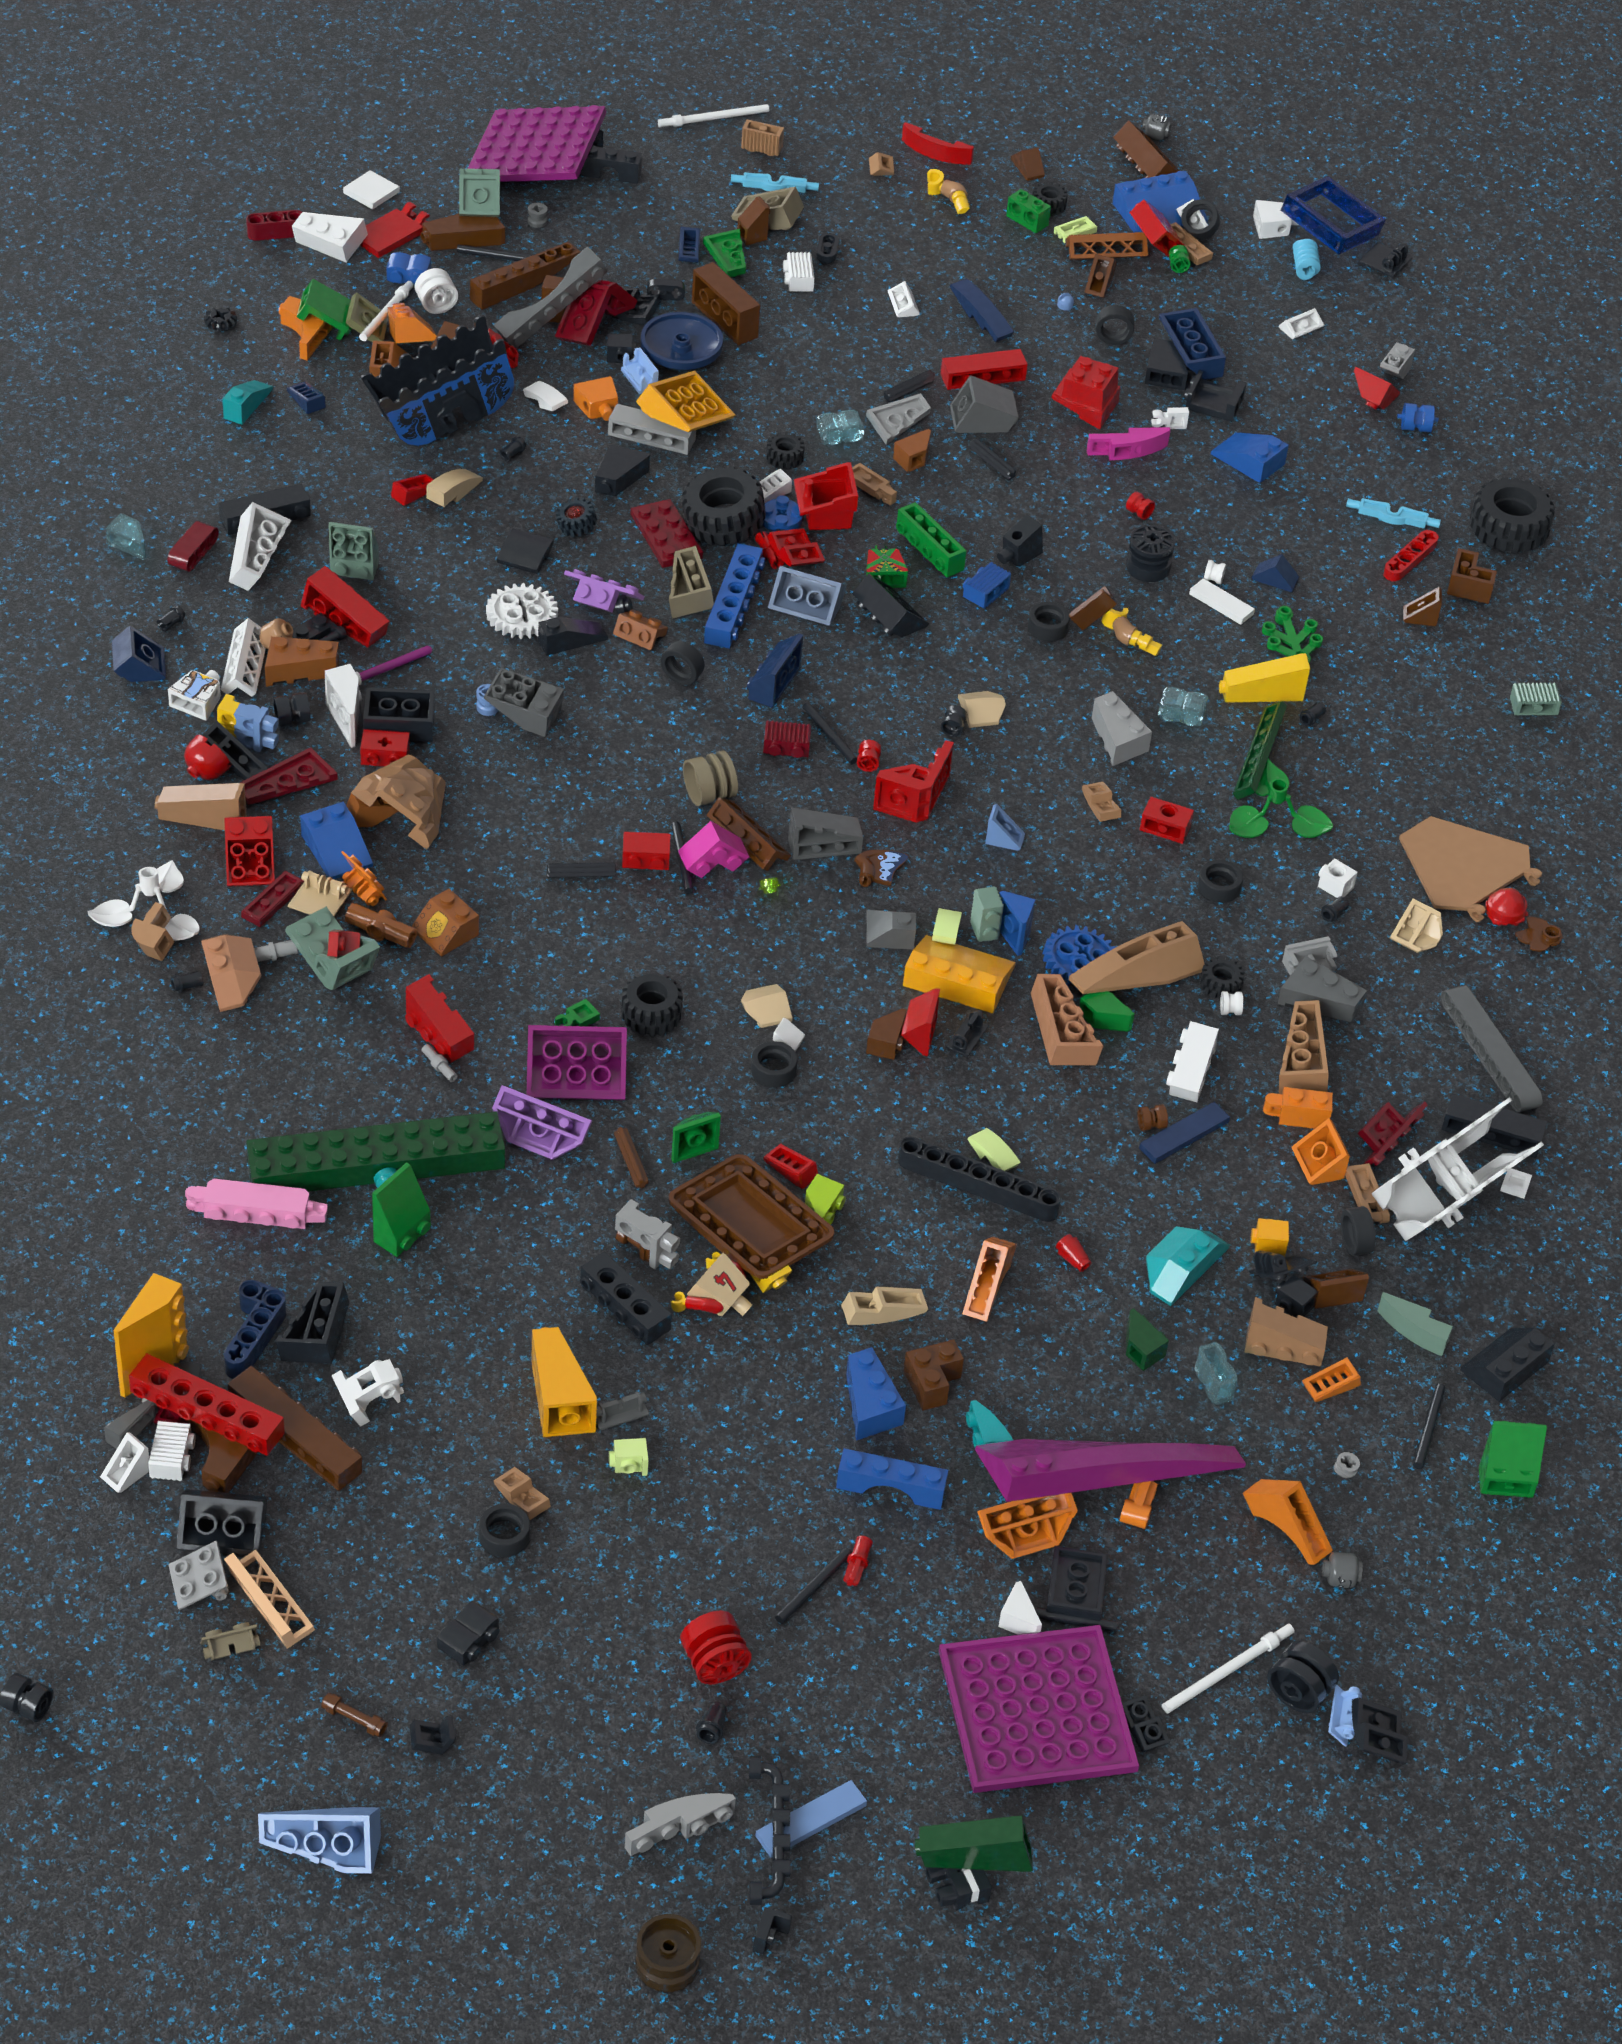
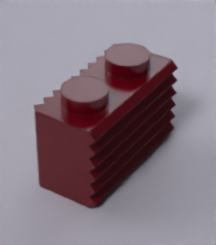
(787, 739)

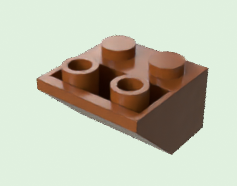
(383, 353)

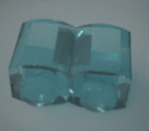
(840, 427)
(1182, 706)
(1215, 1373)

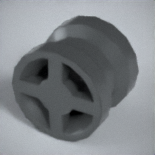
(537, 215)

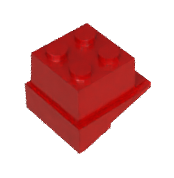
(1089, 390)
(828, 497)

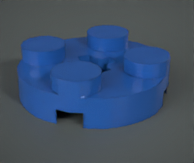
(782, 514)

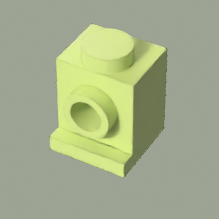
(629, 1456)

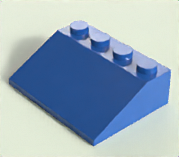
(1162, 191)

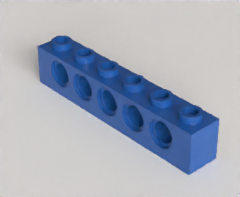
(734, 596)

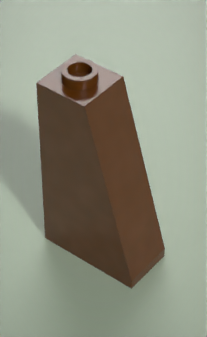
(462, 230)

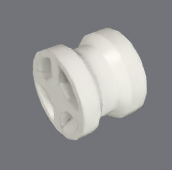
(1215, 572)
(1231, 1003)

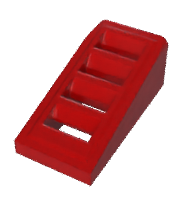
(410, 489)
(802, 1175)

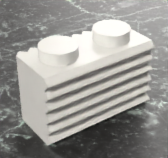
(799, 272)
(170, 1450)

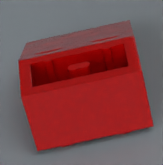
(249, 851)

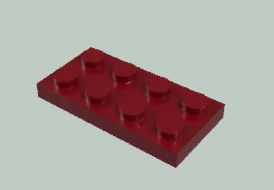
(664, 530)

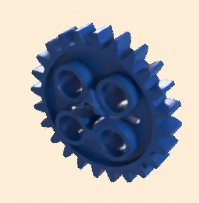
(1072, 950)

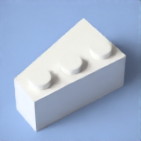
(330, 234)
(1192, 1061)

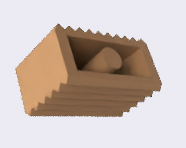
(762, 137)

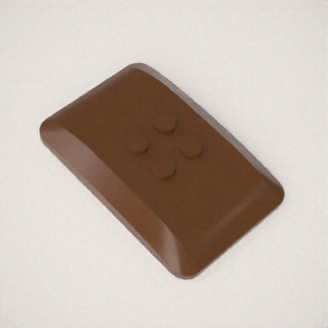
(750, 1216)

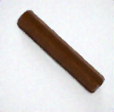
(631, 1157)

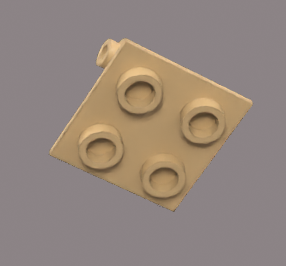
(318, 893)

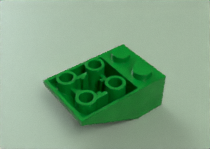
(1512, 1459)

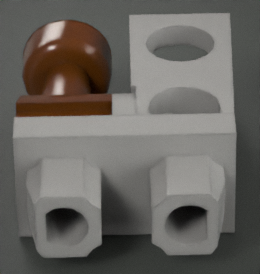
(648, 1234)

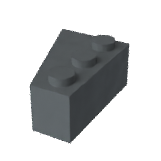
(823, 834)
(1336, 994)

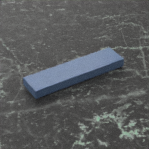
(816, 1815)

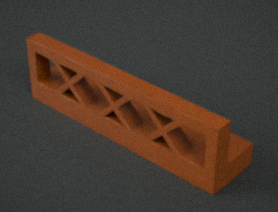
(1107, 241)

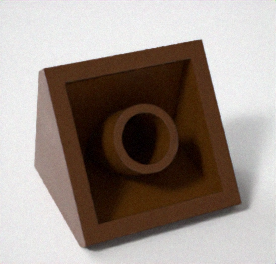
(1338, 1287)

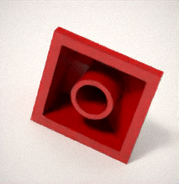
(1375, 390)

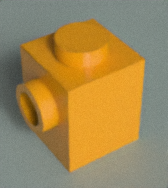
(1271, 1236)

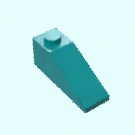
(244, 399)

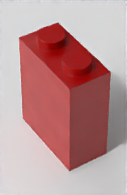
(1155, 227)

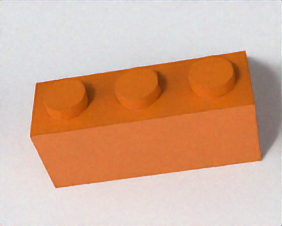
(408, 326)

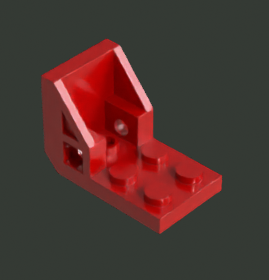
(913, 789)

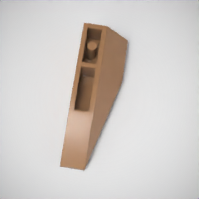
(1143, 962)

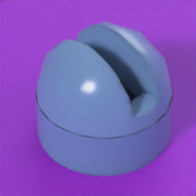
(1065, 301)

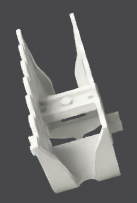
(1414, 1200)

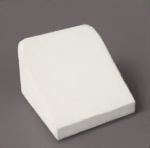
(788, 1034)

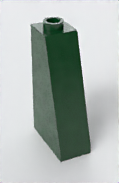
(977, 1845)

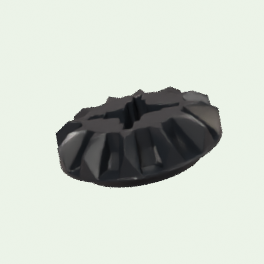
(214, 321)

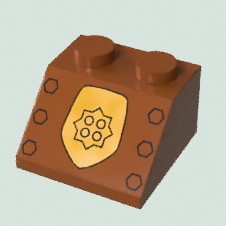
(447, 922)

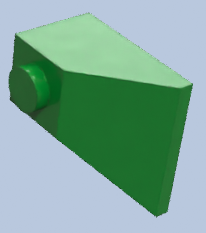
(696, 1136)

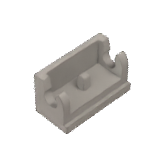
(1319, 950)

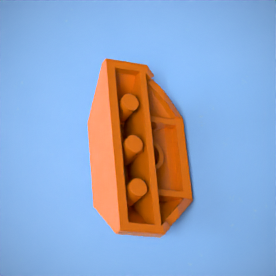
(1028, 1524)

